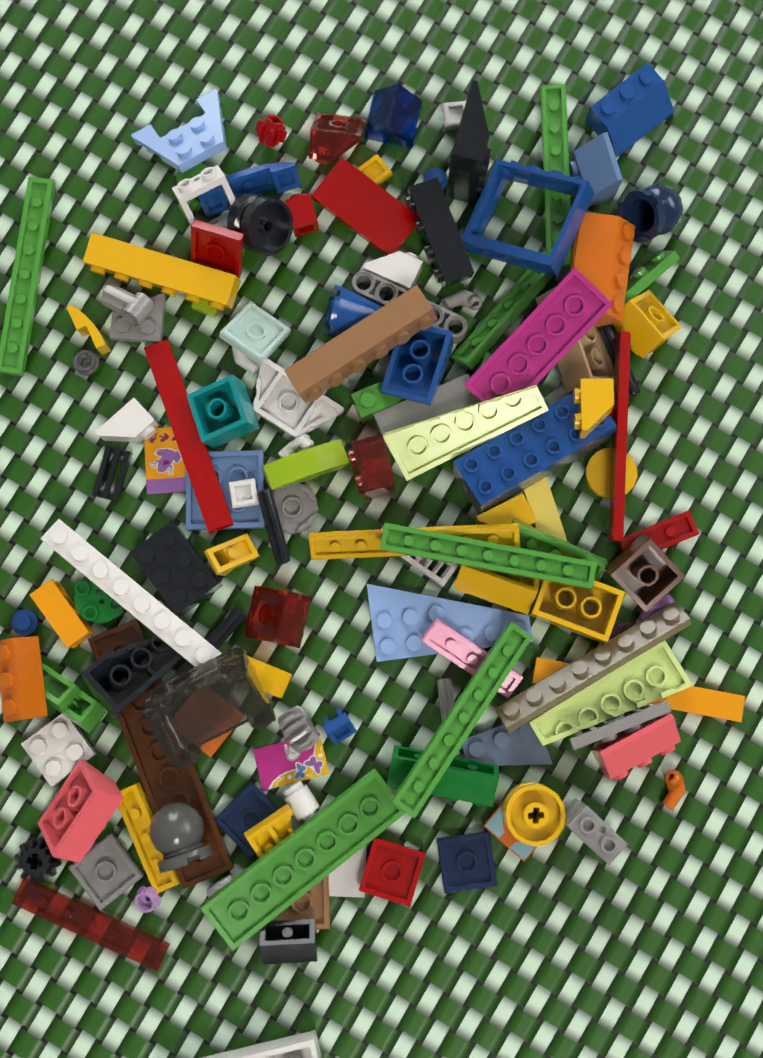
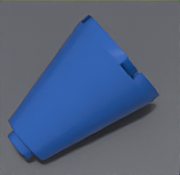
(346, 310)

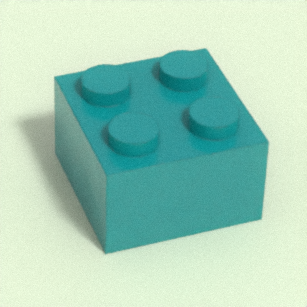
(222, 411)

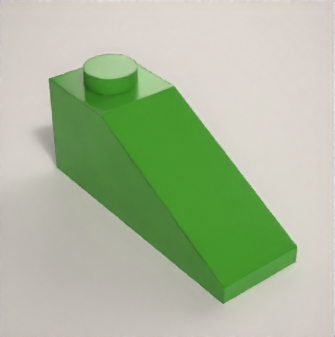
(371, 400)

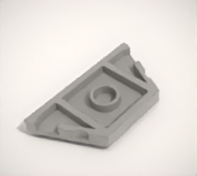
(627, 721)

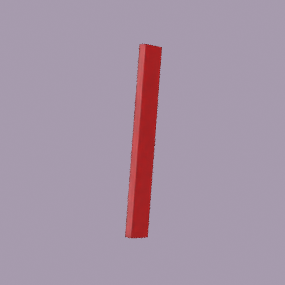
(619, 437)
(193, 451)

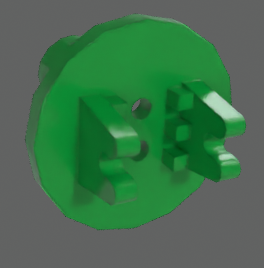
(89, 606)

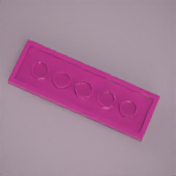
(541, 339)

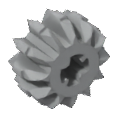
(298, 729)

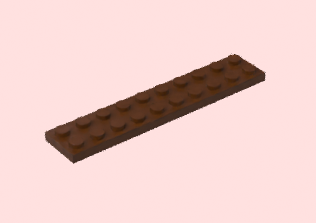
(157, 771)

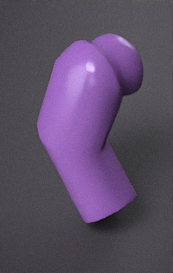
(663, 602)

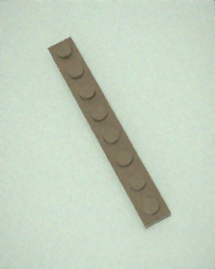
(592, 666)

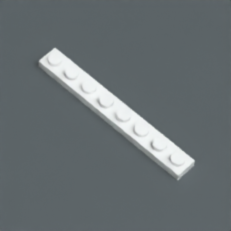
(129, 594)

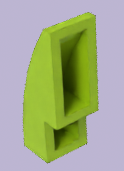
(306, 465)

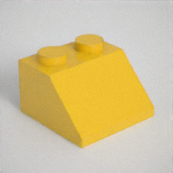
(647, 322)

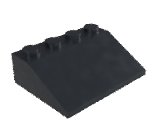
(470, 151)

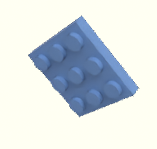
(230, 467)

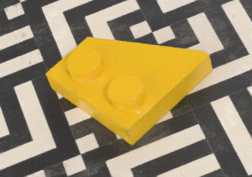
(270, 831)

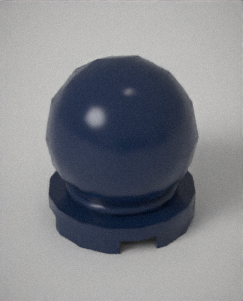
(651, 211)

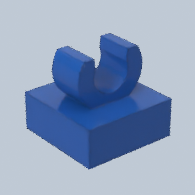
(339, 728)

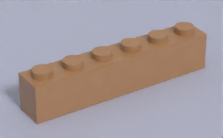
(361, 344)

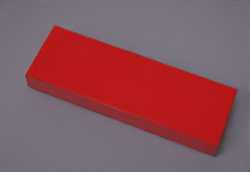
(666, 532)

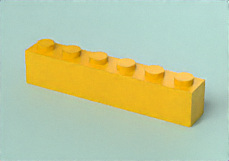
(162, 271)

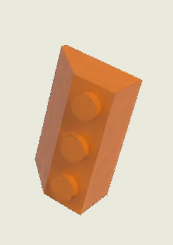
(21, 679)

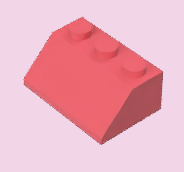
(637, 747)
(79, 812)

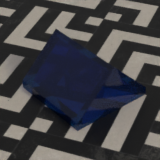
(393, 116)

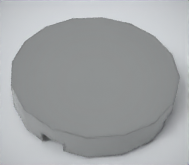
(296, 508)

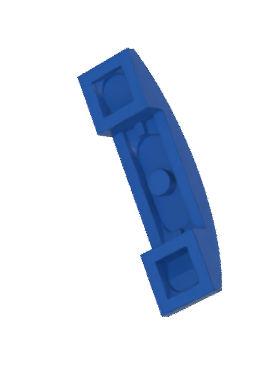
(257, 180)

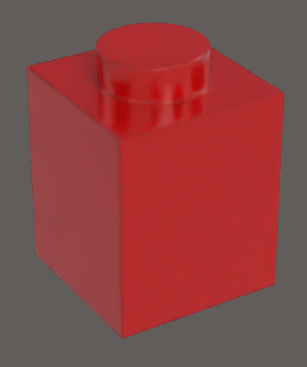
(303, 214)

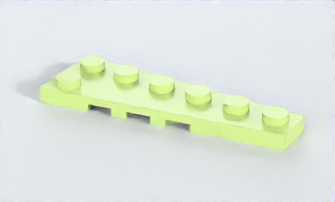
(451, 434)
(631, 686)

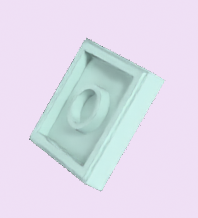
(255, 333)

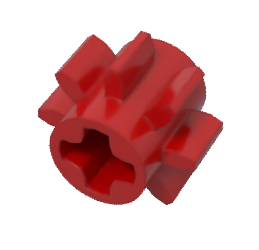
(271, 130)

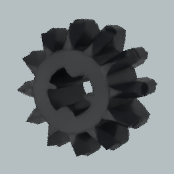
(30, 865)

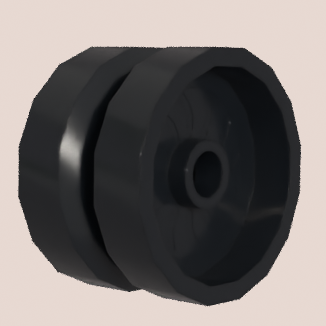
(263, 221)

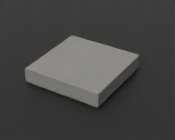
(106, 871)

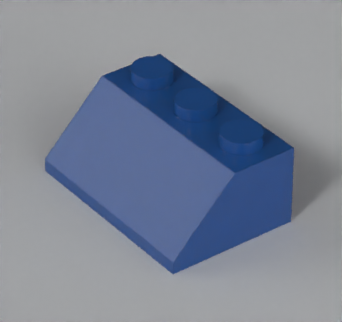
(631, 109)

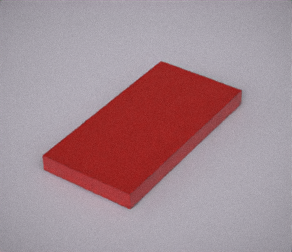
(365, 207)

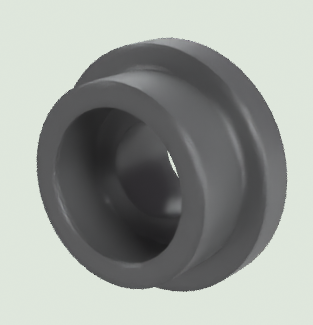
(83, 356)

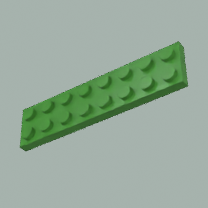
(301, 860)

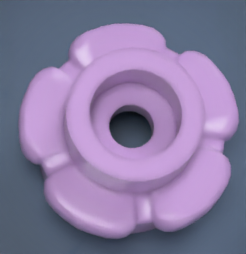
(145, 904)

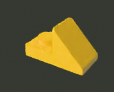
(231, 554)

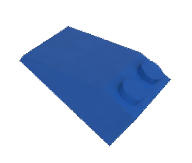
(419, 366)

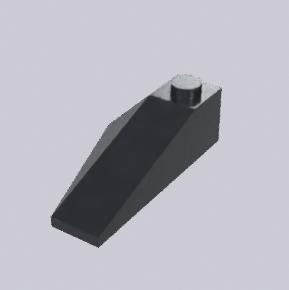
(128, 673)

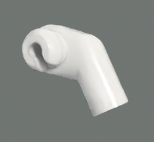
(245, 362)
(301, 442)

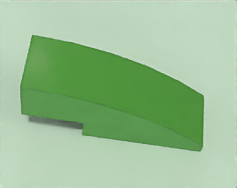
(70, 700)

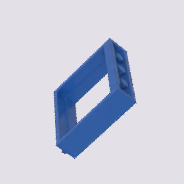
(533, 176)

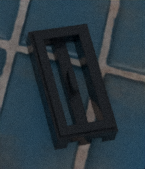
(102, 473)

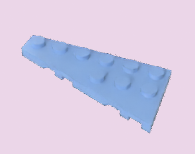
(404, 617)

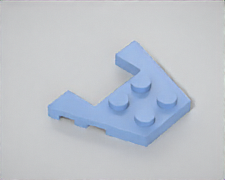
(192, 142)

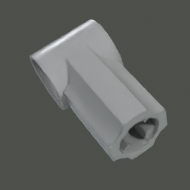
(132, 307)

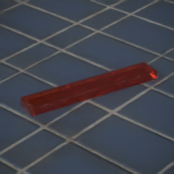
(91, 924)

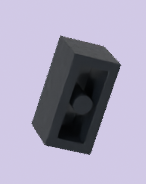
(289, 941)

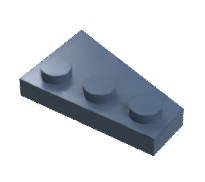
(505, 748)

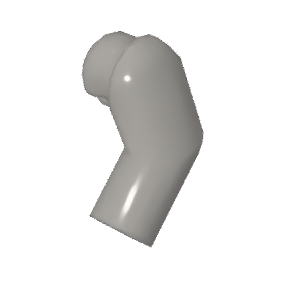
(464, 298)

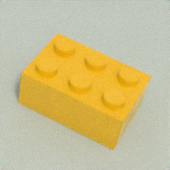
(579, 609)

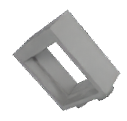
(593, 831)

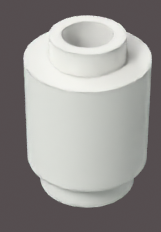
(301, 801)

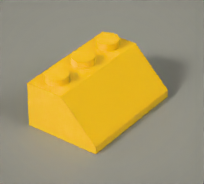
(497, 587)

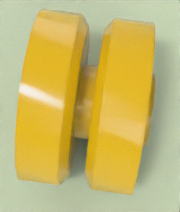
(549, 818)

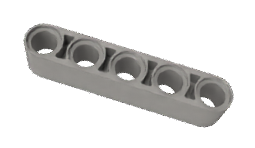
(379, 286)

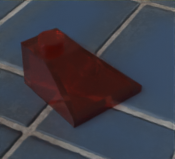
(333, 136)

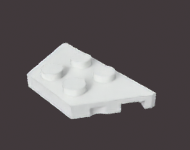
(283, 407)

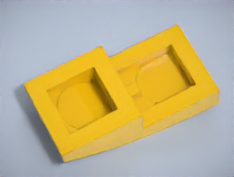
(86, 327)

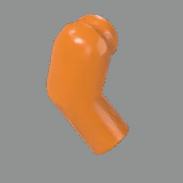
(675, 787)

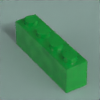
(462, 780)

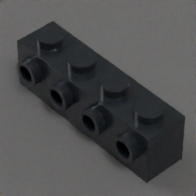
(439, 232)

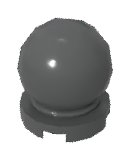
(177, 835)

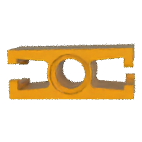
(62, 614)

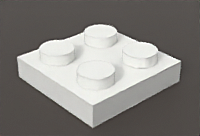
(58, 749)

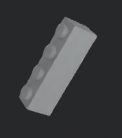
(448, 398)

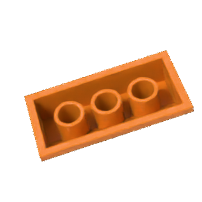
(603, 257)

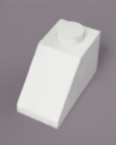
(397, 268)
(129, 424)

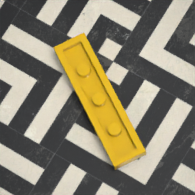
(138, 817)

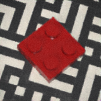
(217, 247)
(392, 871)

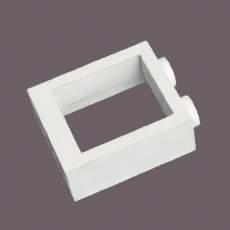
(207, 180)

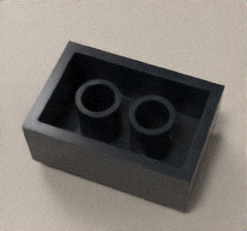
(176, 569)

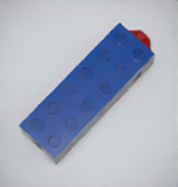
(526, 455)

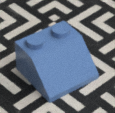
(599, 166)

